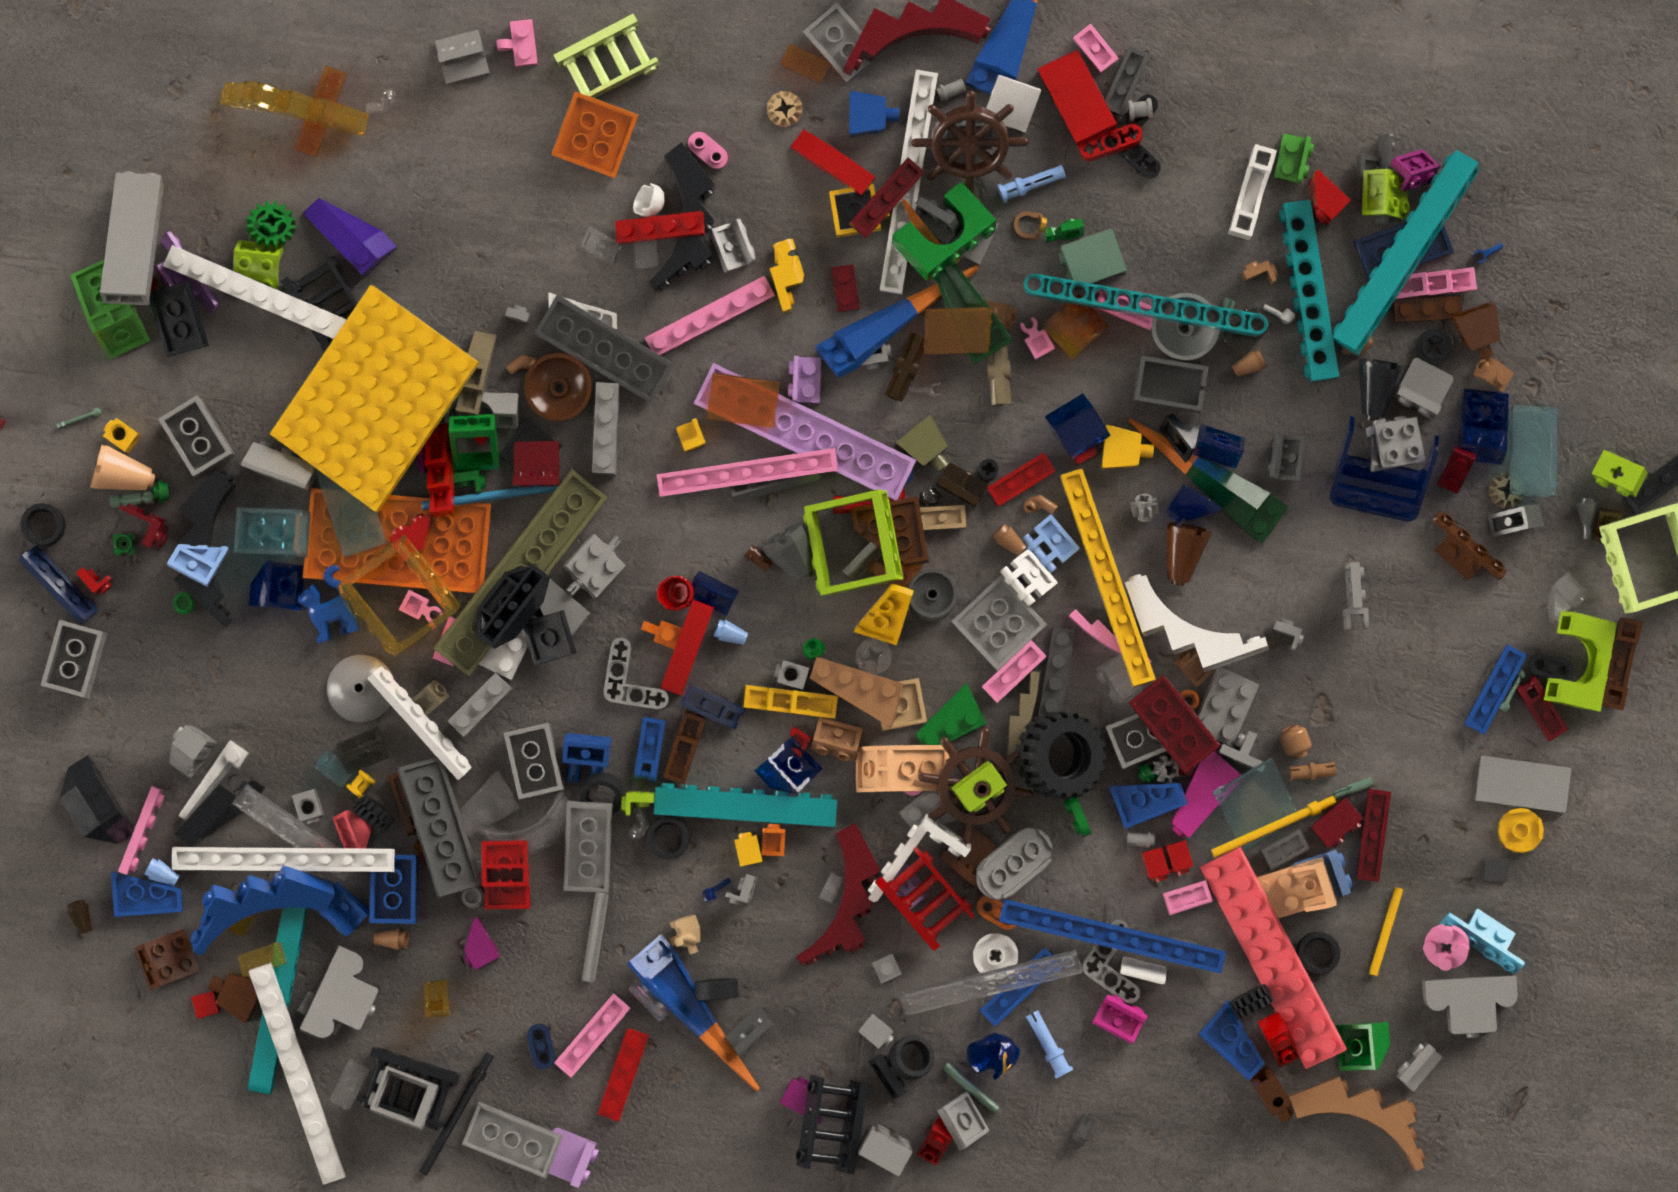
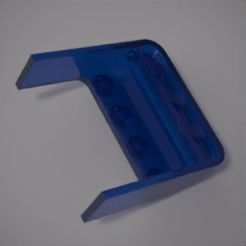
(1385, 493)

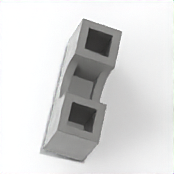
(480, 704)

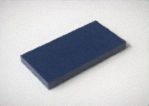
(1372, 247)

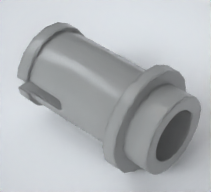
(951, 90)
(1141, 840)

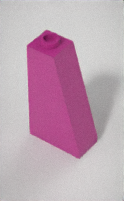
(1207, 777)

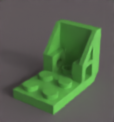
(113, 325)

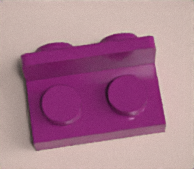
(1416, 168)

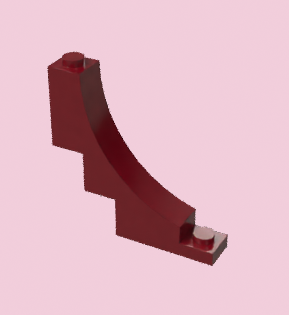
(884, 30)

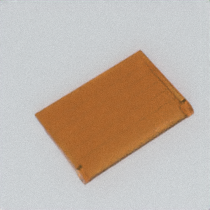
(957, 330)
(743, 400)

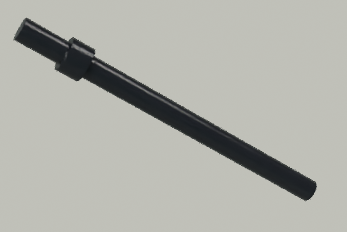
(478, 1074)

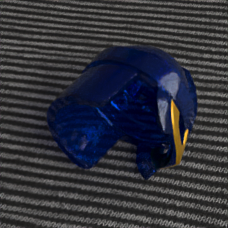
(993, 1052)

